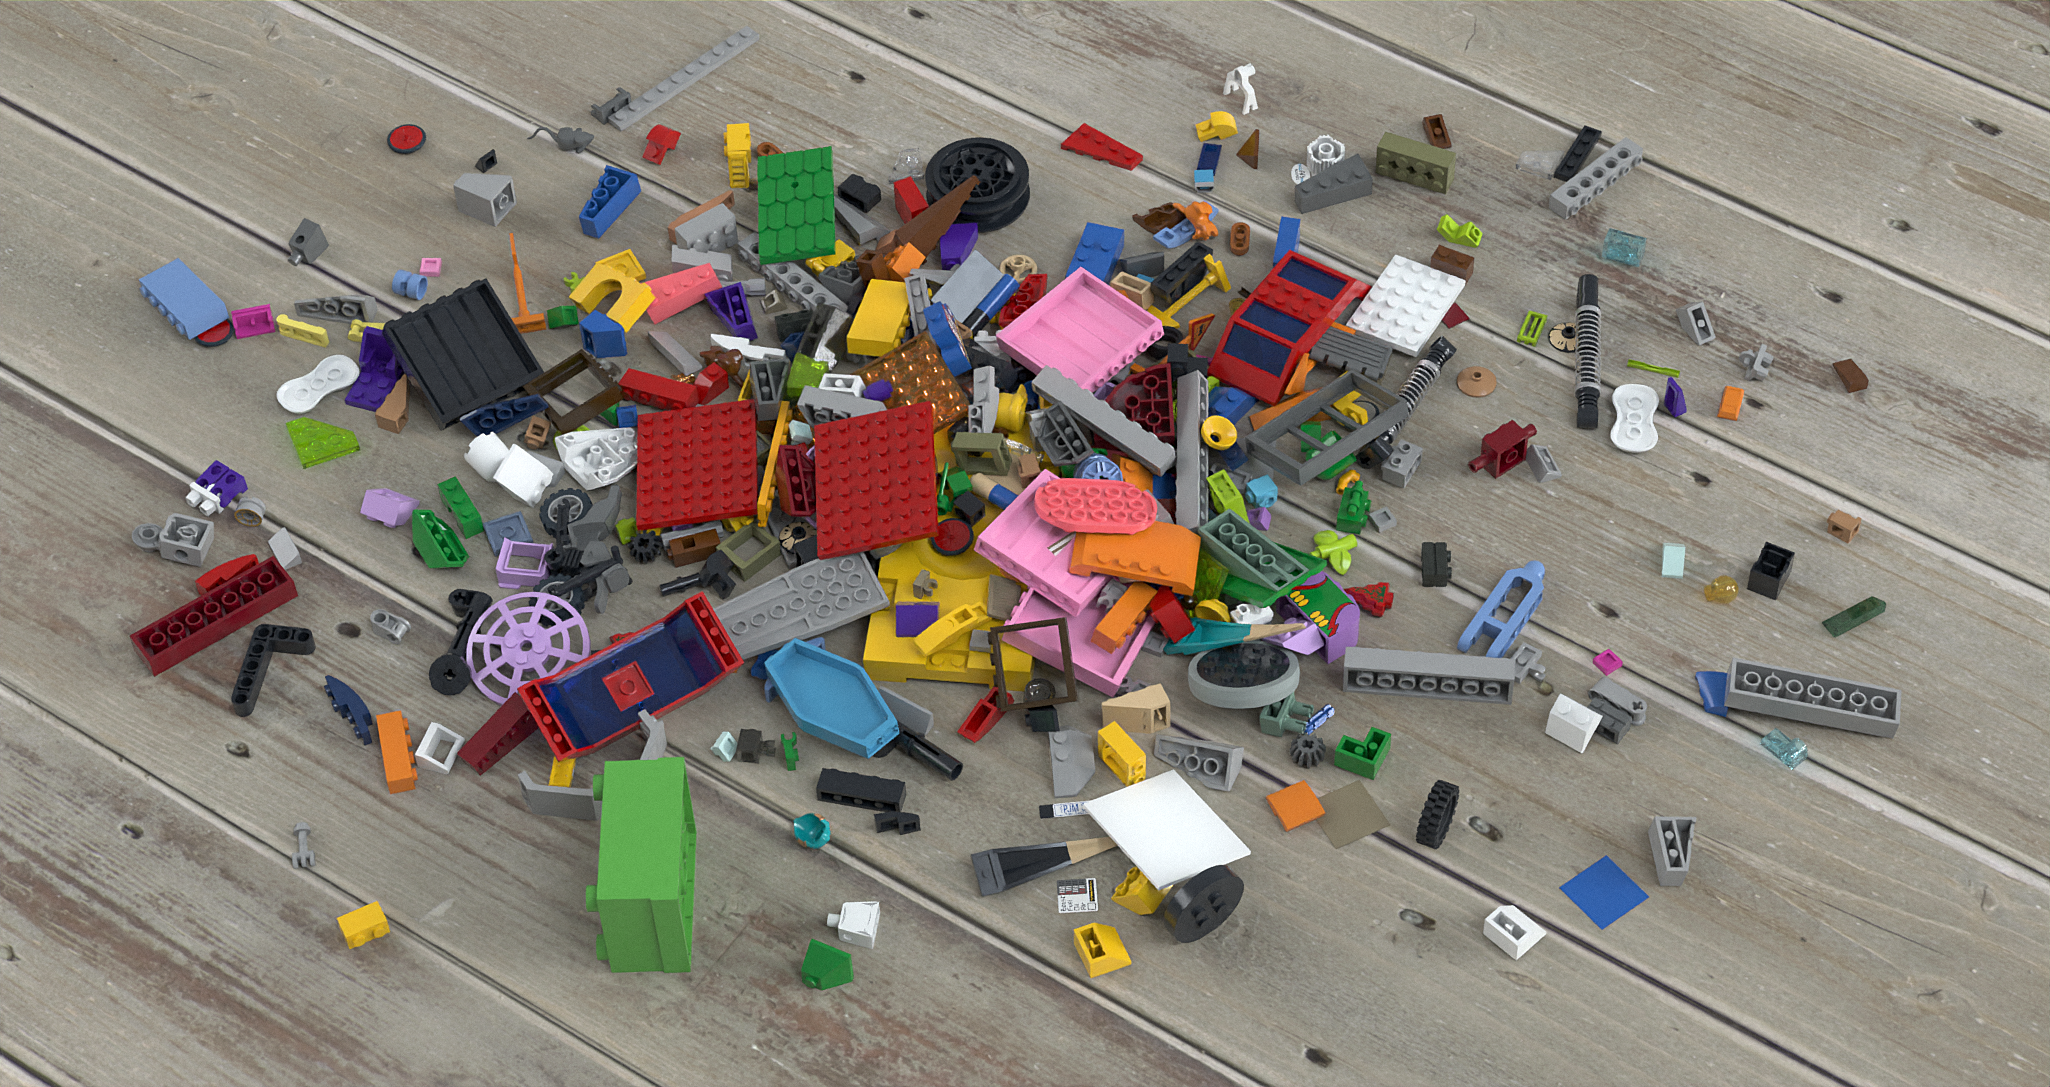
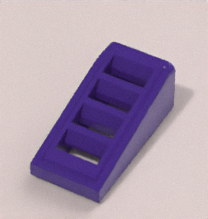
(1674, 398)

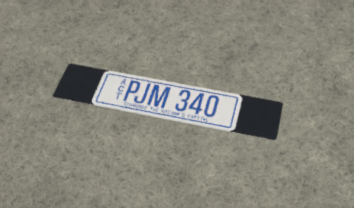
(1062, 809)

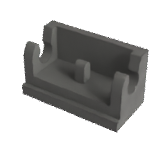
(611, 106)

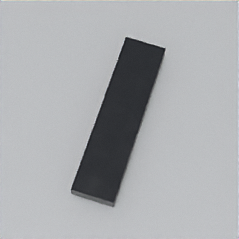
(1577, 153)

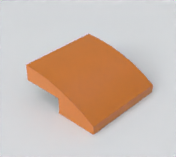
(1295, 805)

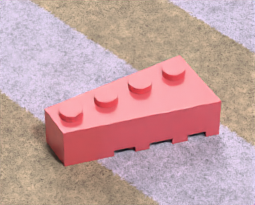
(680, 291)

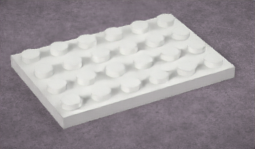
(1405, 305)

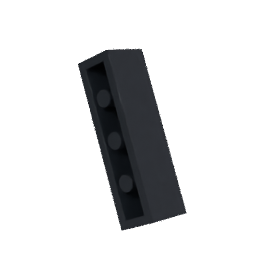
(861, 791)

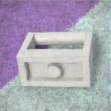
(429, 744)

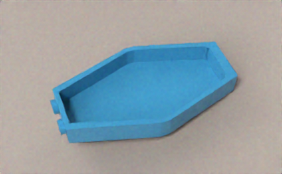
(831, 698)

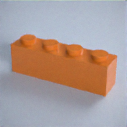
(1123, 617)
(396, 752)

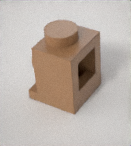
(537, 433)
(1028, 469)
(1843, 526)

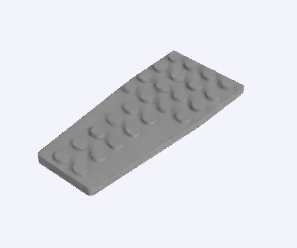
(802, 604)

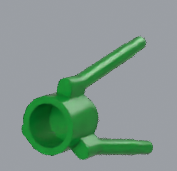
(943, 502)

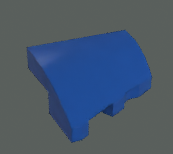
(1712, 690)

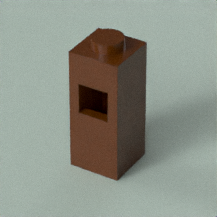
(872, 266)
(693, 547)

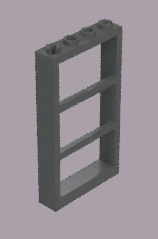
(1258, 441)

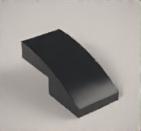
(902, 821)

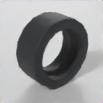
(1170, 334)

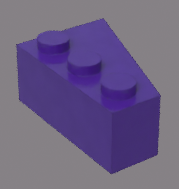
(733, 310)

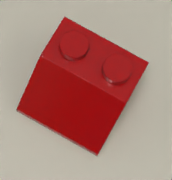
(1170, 614)

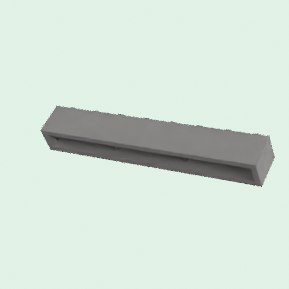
(1104, 421)

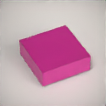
(1607, 662)

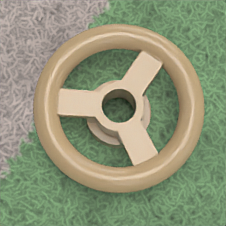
(1018, 265)

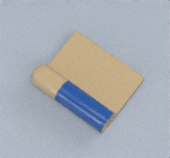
(999, 489)

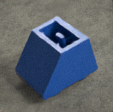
(602, 336)

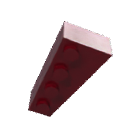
(499, 735)

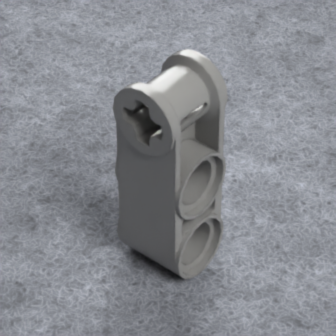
(1620, 699)

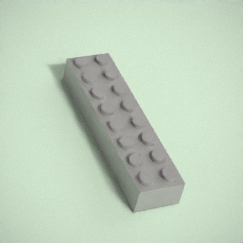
(1429, 675)
(1813, 698)

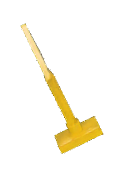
(1215, 277)

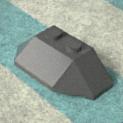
(1062, 437)

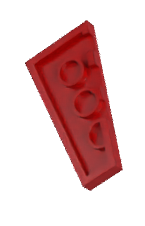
(1102, 147)

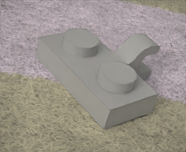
(1526, 662)

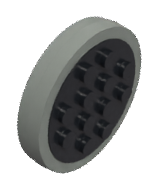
(1244, 675)

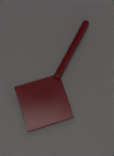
(1454, 316)

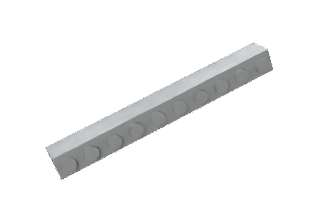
(1191, 452)

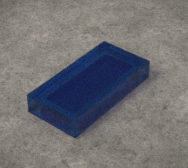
(1209, 157)

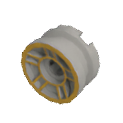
(250, 511)

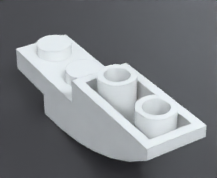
(749, 352)

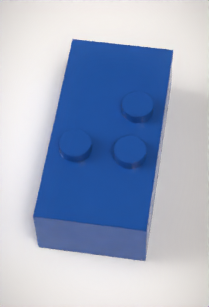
(1098, 251)

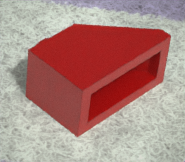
(711, 383)

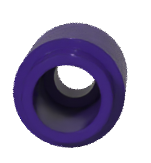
(878, 391)

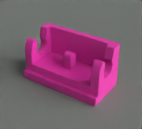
(253, 321)

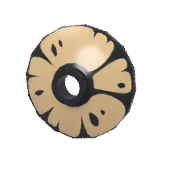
(1563, 337)
(795, 533)

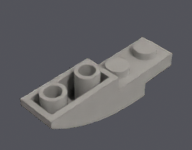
(986, 400)

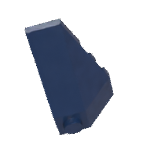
(503, 414)

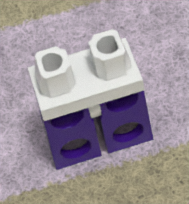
(215, 488)

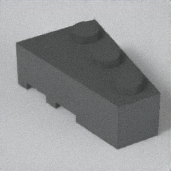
(768, 386)

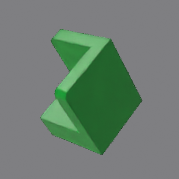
(562, 316)

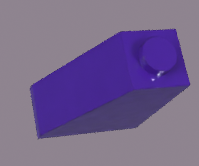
(957, 244)

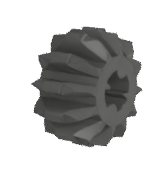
(1307, 750)

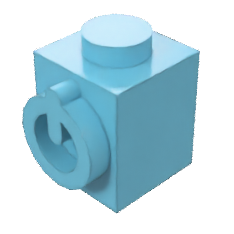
(1261, 492)

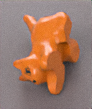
(1198, 215)

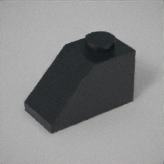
(1042, 719)

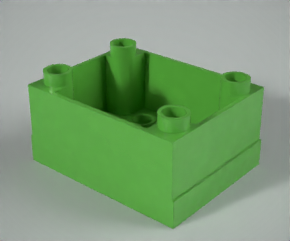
(645, 866)

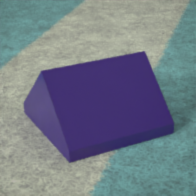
(915, 617)

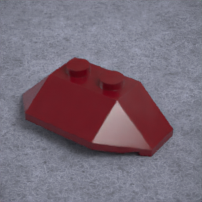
(795, 481)

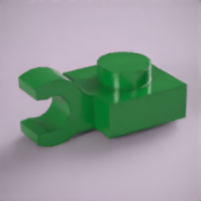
(790, 754)

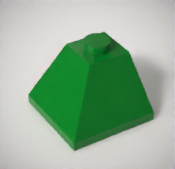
(826, 966)

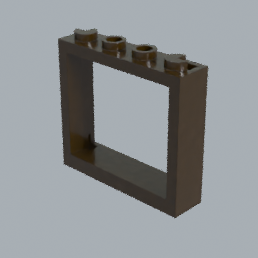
(563, 372)
(997, 661)

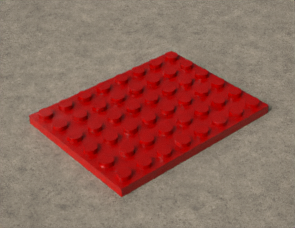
(697, 465)
(875, 480)

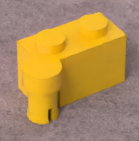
(843, 253)

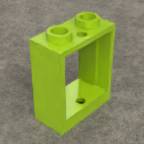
(1226, 495)

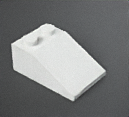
(523, 476)

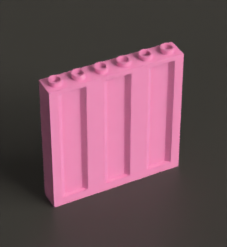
(1081, 331)
(1019, 546)

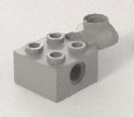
(181, 540)

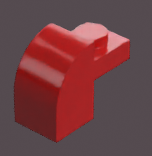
(660, 139)

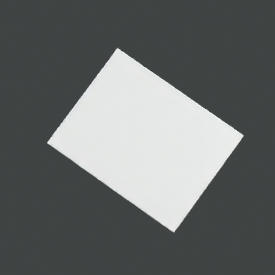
(1166, 829)

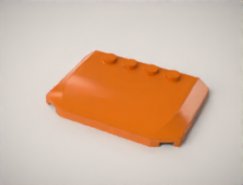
(1157, 555)

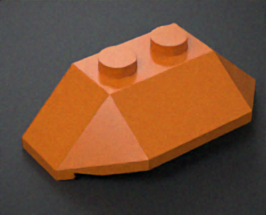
(1134, 472)

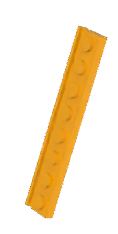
(769, 483)

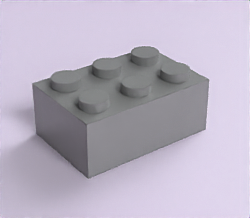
(710, 231)

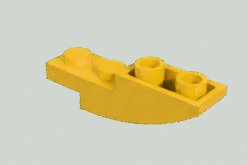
(950, 627)

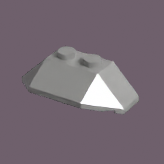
(1070, 760)

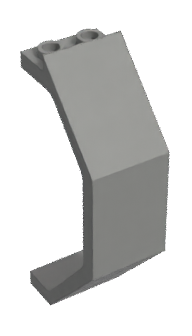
(580, 802)

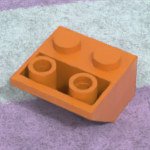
(902, 261)

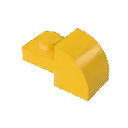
(1220, 124)

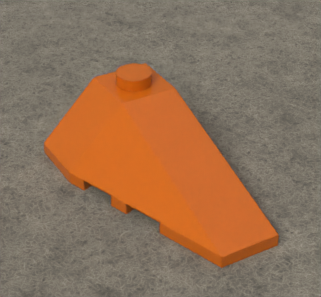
(1266, 415)

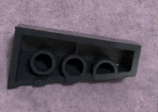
(979, 357)

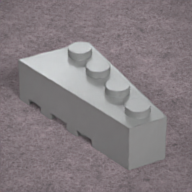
(827, 406)

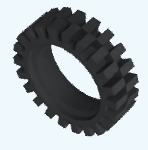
(1437, 814)

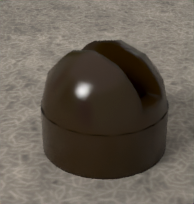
(1189, 602)

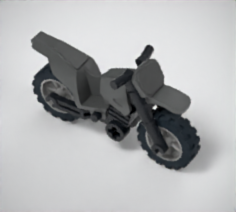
(580, 552)

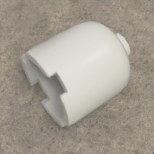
(486, 455)

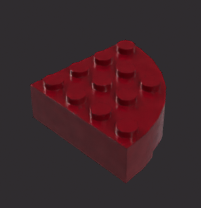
(1147, 401)

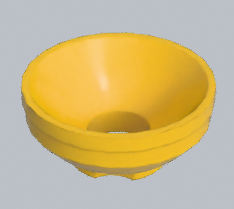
(1222, 429)
(1212, 610)

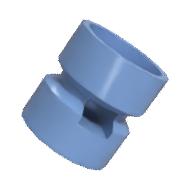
(409, 284)

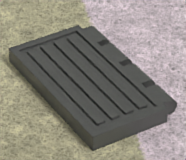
(1352, 352)

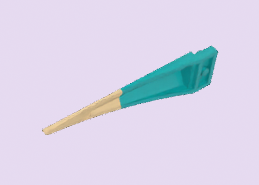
(1216, 634)

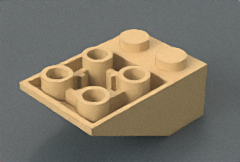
(1139, 710)

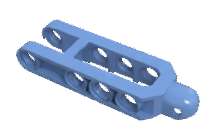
(1505, 633)

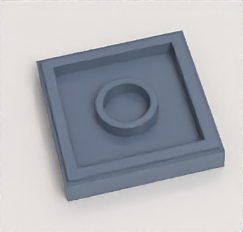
(510, 527)

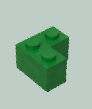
(1363, 757)

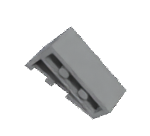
(687, 259)

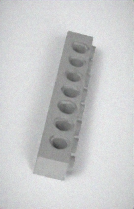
(789, 278)

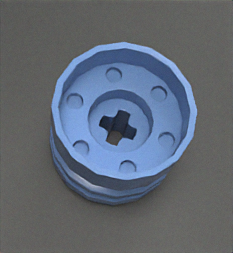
(1096, 466)

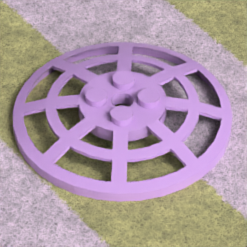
(524, 633)

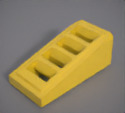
(738, 176)

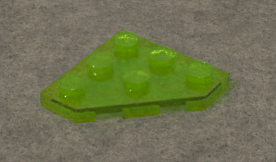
(320, 441)
(1209, 578)

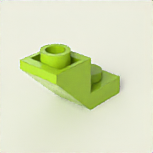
(1464, 235)

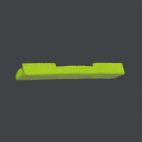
(1641, 365)

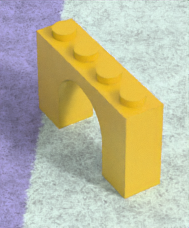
(604, 280)

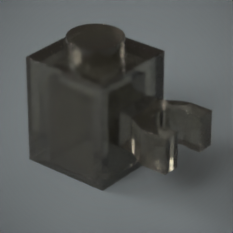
(751, 746)

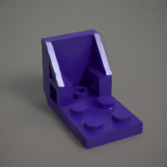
(378, 372)

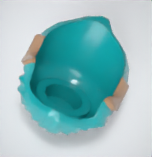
(812, 830)

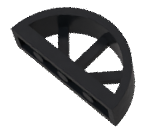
(1182, 274)

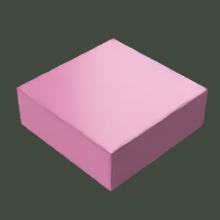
(431, 267)

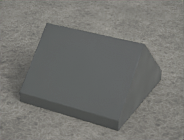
(1146, 264)

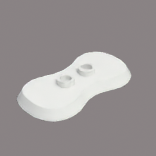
(328, 377)
(1634, 422)

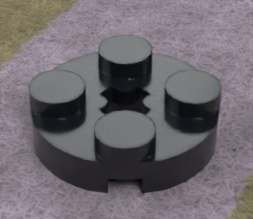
(459, 667)

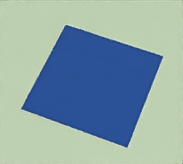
(1604, 892)

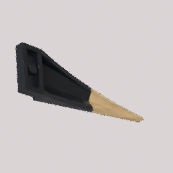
(1010, 867)

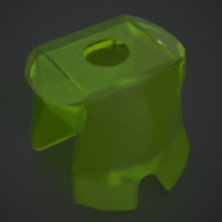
(805, 372)

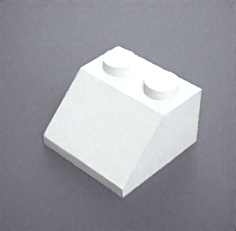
(1572, 723)

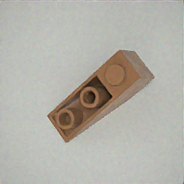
(395, 409)

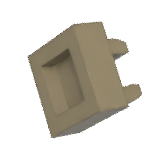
(922, 584)

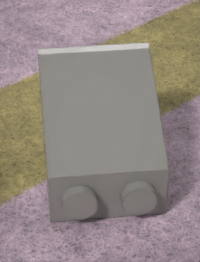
(485, 196)

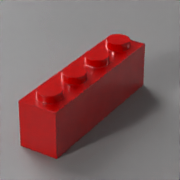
(658, 390)

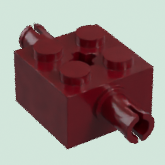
(1503, 449)

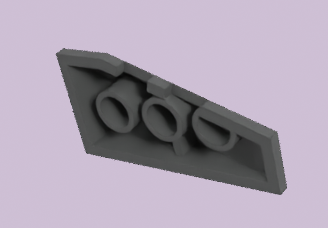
(843, 279)

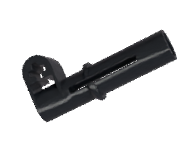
(476, 605)
(918, 746)

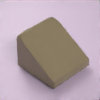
(773, 302)

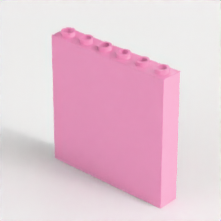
(1090, 661)

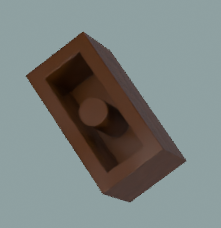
(1452, 263)

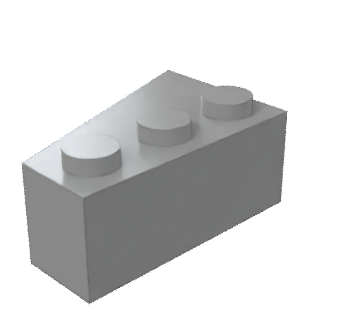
(1671, 847)

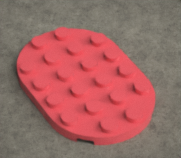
(1095, 506)

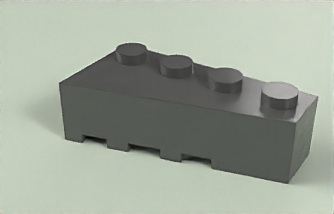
(1334, 185)

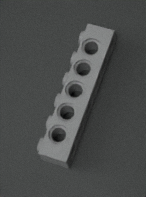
(1595, 178)

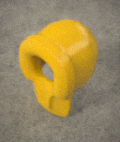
(1012, 410)

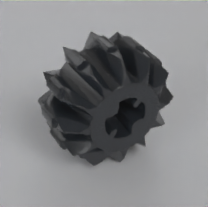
(639, 551)

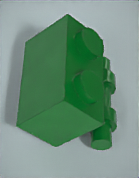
(1353, 509)

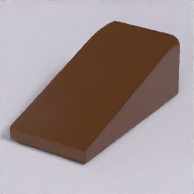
(1436, 131)
(1851, 375)

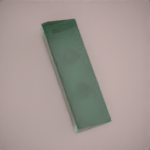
(1854, 616)

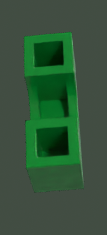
(459, 503)

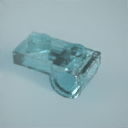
(1786, 750)

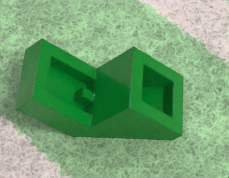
(1313, 429)
(957, 481)

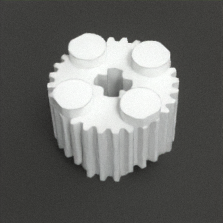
(1324, 154)

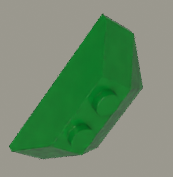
(437, 541)

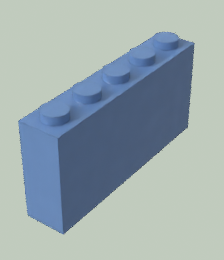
(183, 299)

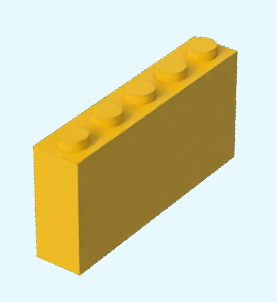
(880, 319)

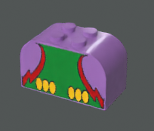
(1329, 607)

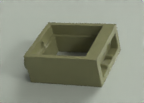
(982, 442)
(747, 569)

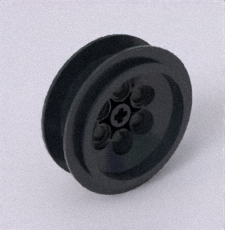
(1002, 176)

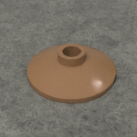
(1476, 381)

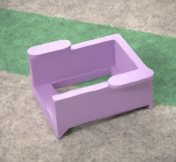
(513, 577)

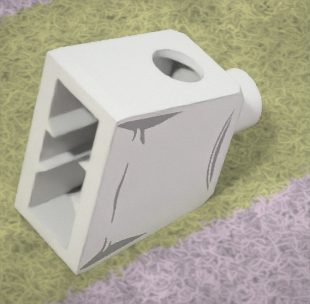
(857, 923)

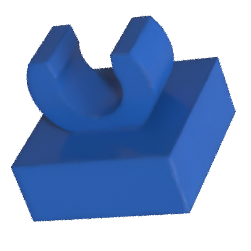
(627, 416)

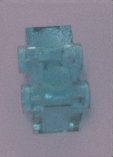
(1624, 247)

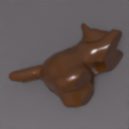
(728, 361)

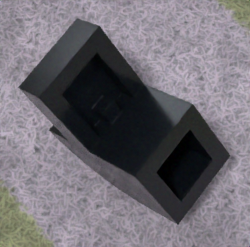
(716, 574)

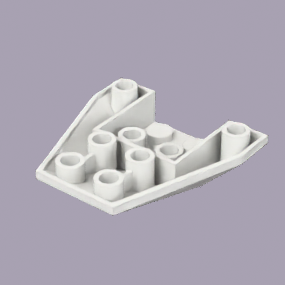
(598, 455)

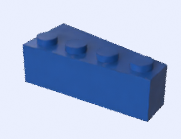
(608, 200)

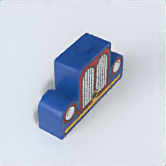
(948, 337)

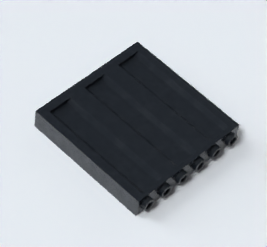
(462, 352)

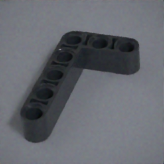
(264, 642)

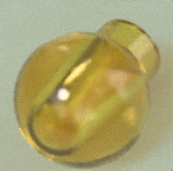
(1722, 589)

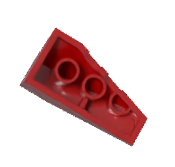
(1030, 292)

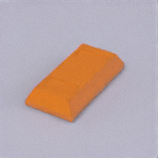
(1730, 403)

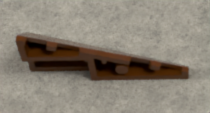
(935, 221)

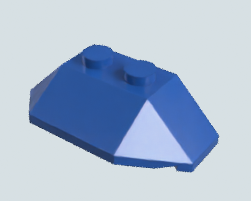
(1230, 403)

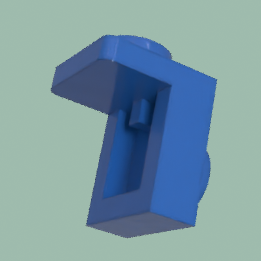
(758, 668)

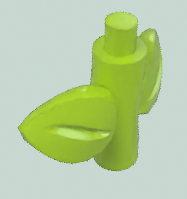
(1334, 549)

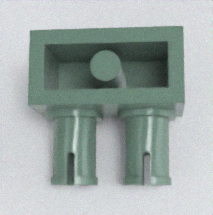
(1276, 716)

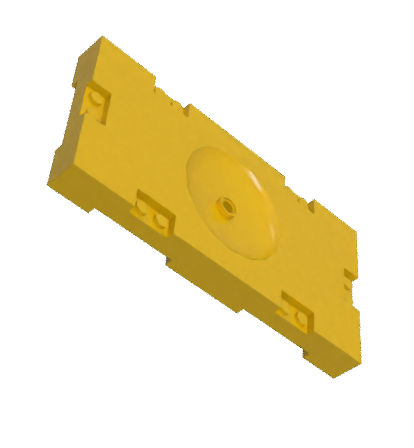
(960, 581)

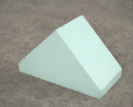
(1673, 560)

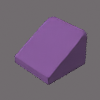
(1259, 518)

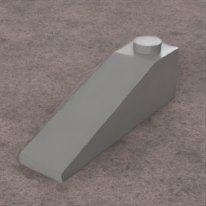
(1207, 761)

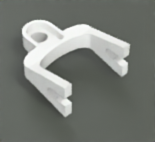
(1239, 78)

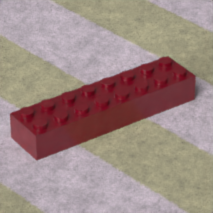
(213, 616)

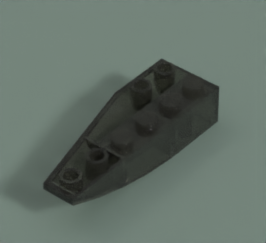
(824, 339)

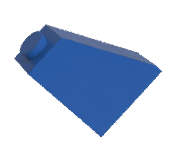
(1287, 238)

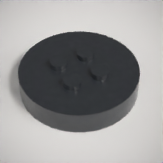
(1203, 903)

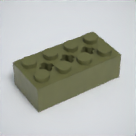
(1415, 162)

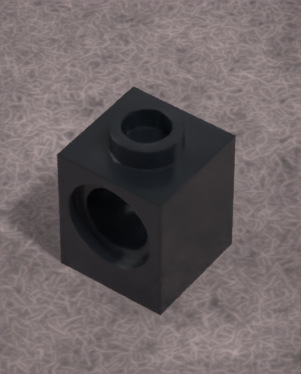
(969, 508)

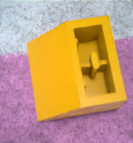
(1139, 893)
(1100, 949)

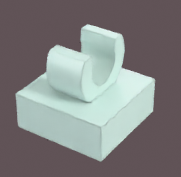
(800, 432)
(725, 746)

